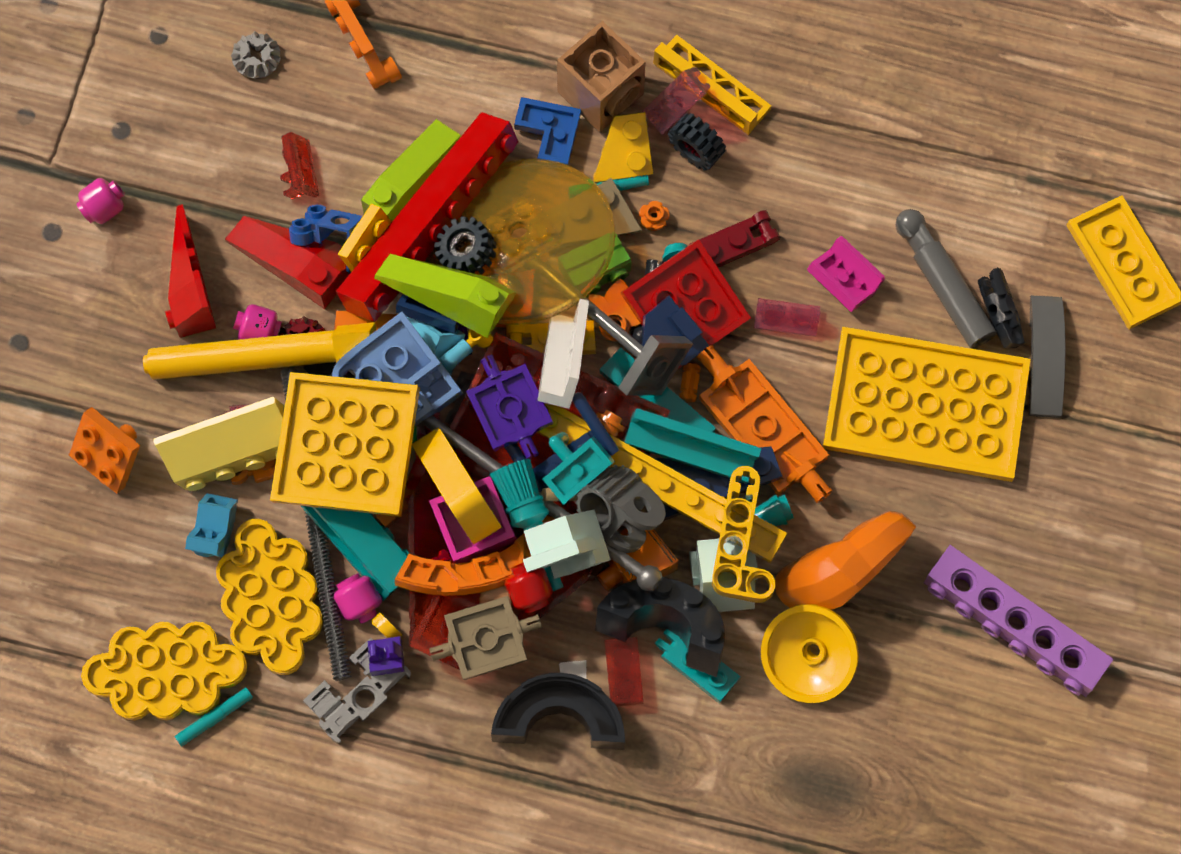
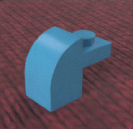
(213, 526)

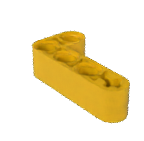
(456, 486)
(740, 532)

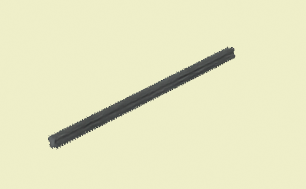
(325, 584)

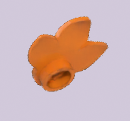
(615, 307)

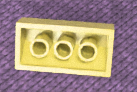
(223, 445)

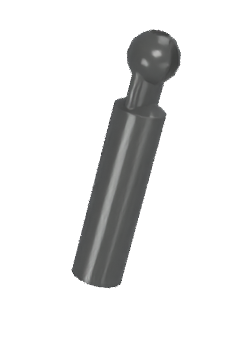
(945, 280)

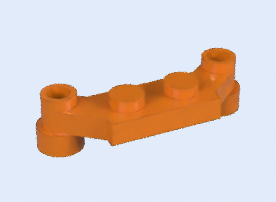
(379, 72)

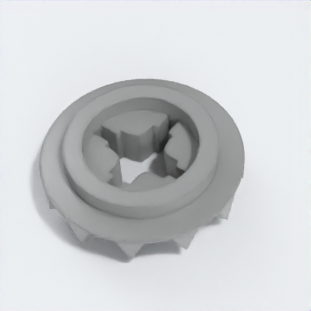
(251, 66)

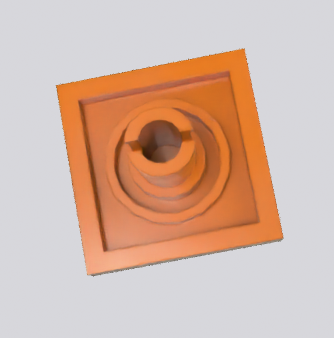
(105, 449)

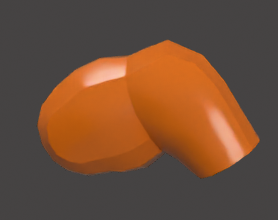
(843, 568)

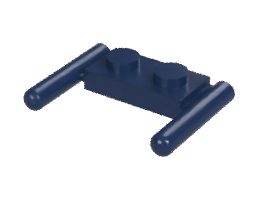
(597, 430)

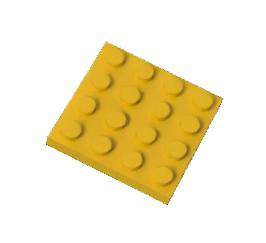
(345, 444)

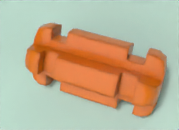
(690, 382)

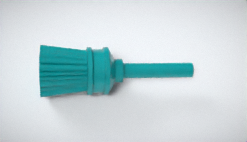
(524, 504)

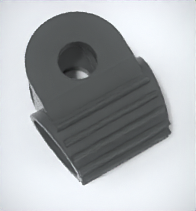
(617, 501)

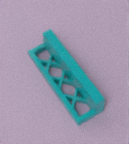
(689, 444)

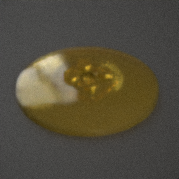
(565, 239)

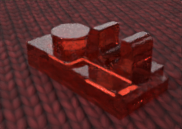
(300, 165)

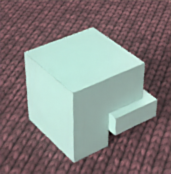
(566, 544)
(702, 568)

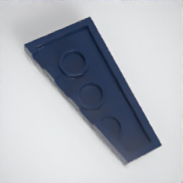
(765, 465)

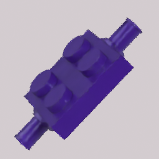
(509, 407)

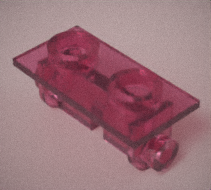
(787, 317)

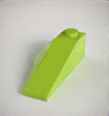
(410, 170)
(457, 294)

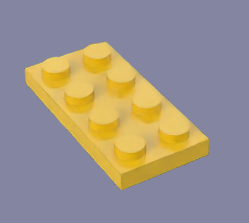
(1125, 262)

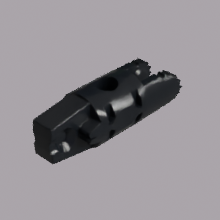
(1001, 308)

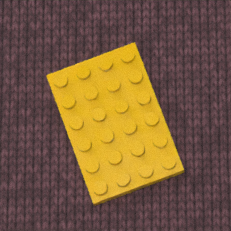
(927, 404)

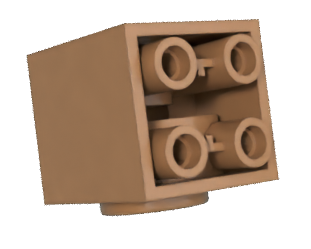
(601, 76)

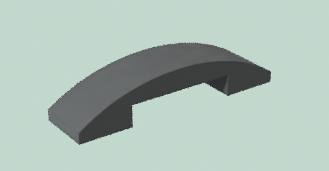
(1047, 356)

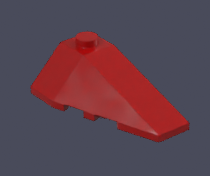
(309, 268)
(187, 290)

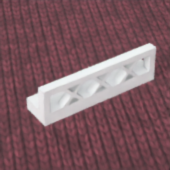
(563, 357)

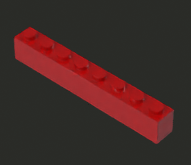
(432, 207)

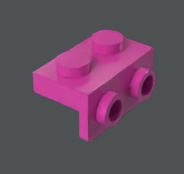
(846, 274)

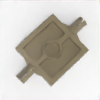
(485, 638)

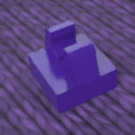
(386, 656)

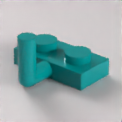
(577, 467)

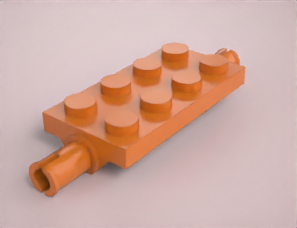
(760, 417)

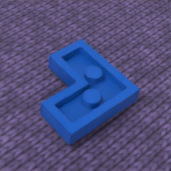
(554, 122)

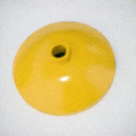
(792, 664)

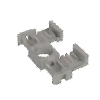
(342, 716)

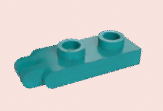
(676, 656)

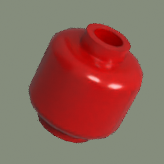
(528, 589)

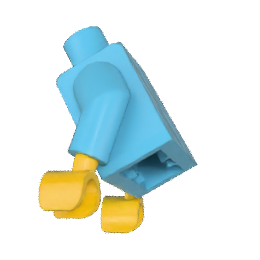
(448, 346)

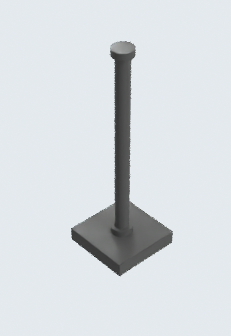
(655, 360)

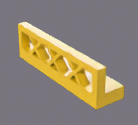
(716, 97)

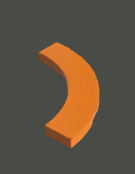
(466, 578)

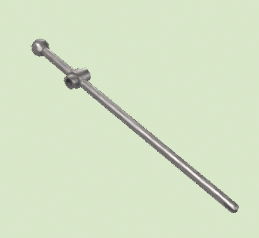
(647, 577)

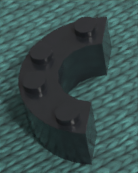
(668, 607)
(559, 695)

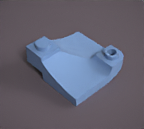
(402, 356)

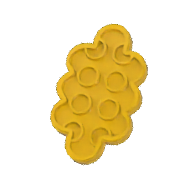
(269, 596)
(164, 670)

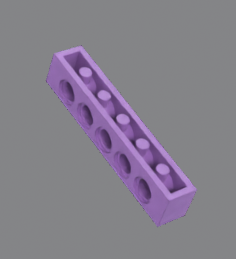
(1036, 621)

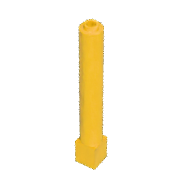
(255, 352)

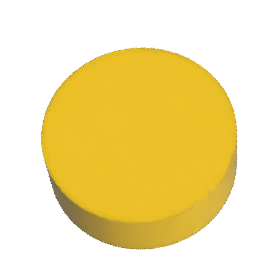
(385, 626)

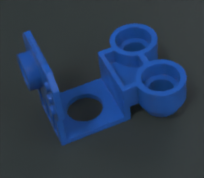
(319, 225)

